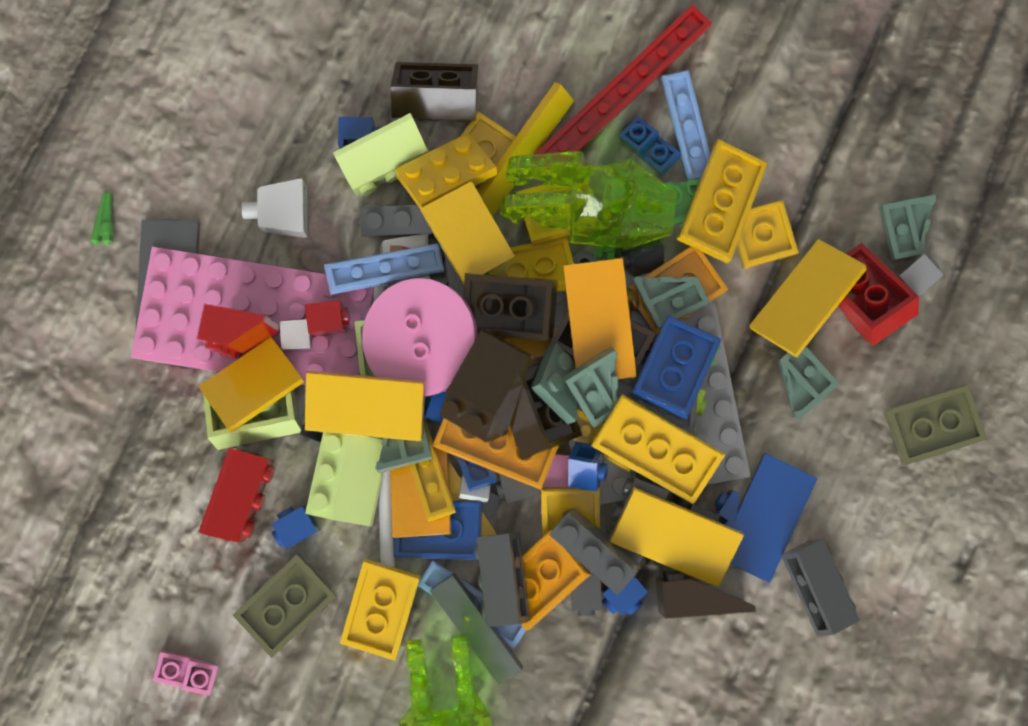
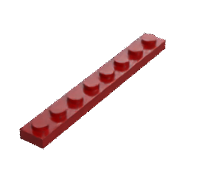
(629, 83)

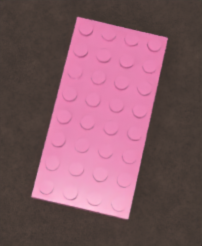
(183, 281)

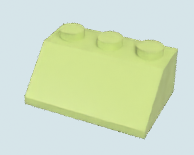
(376, 155)
(275, 421)
(346, 479)

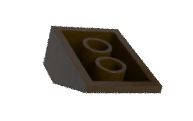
(512, 305)
(486, 387)
(685, 597)

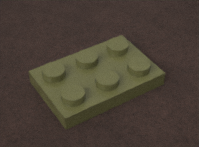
(935, 425)
(285, 605)

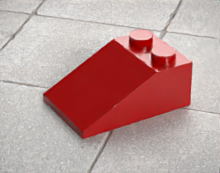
(878, 300)

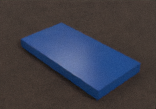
(770, 515)

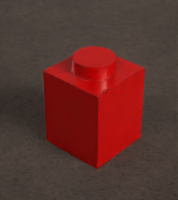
(326, 318)

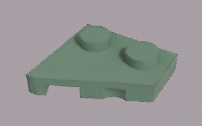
(906, 226)
(670, 297)
(805, 381)
(551, 386)
(595, 386)
(401, 453)

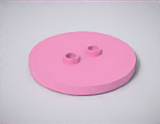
(419, 333)

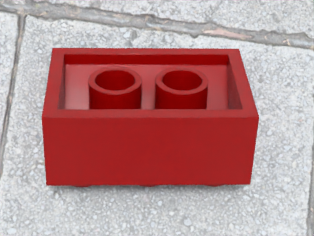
(233, 330)
(237, 495)

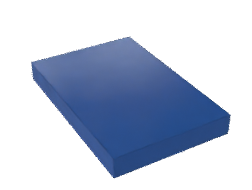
(676, 367)
(459, 545)

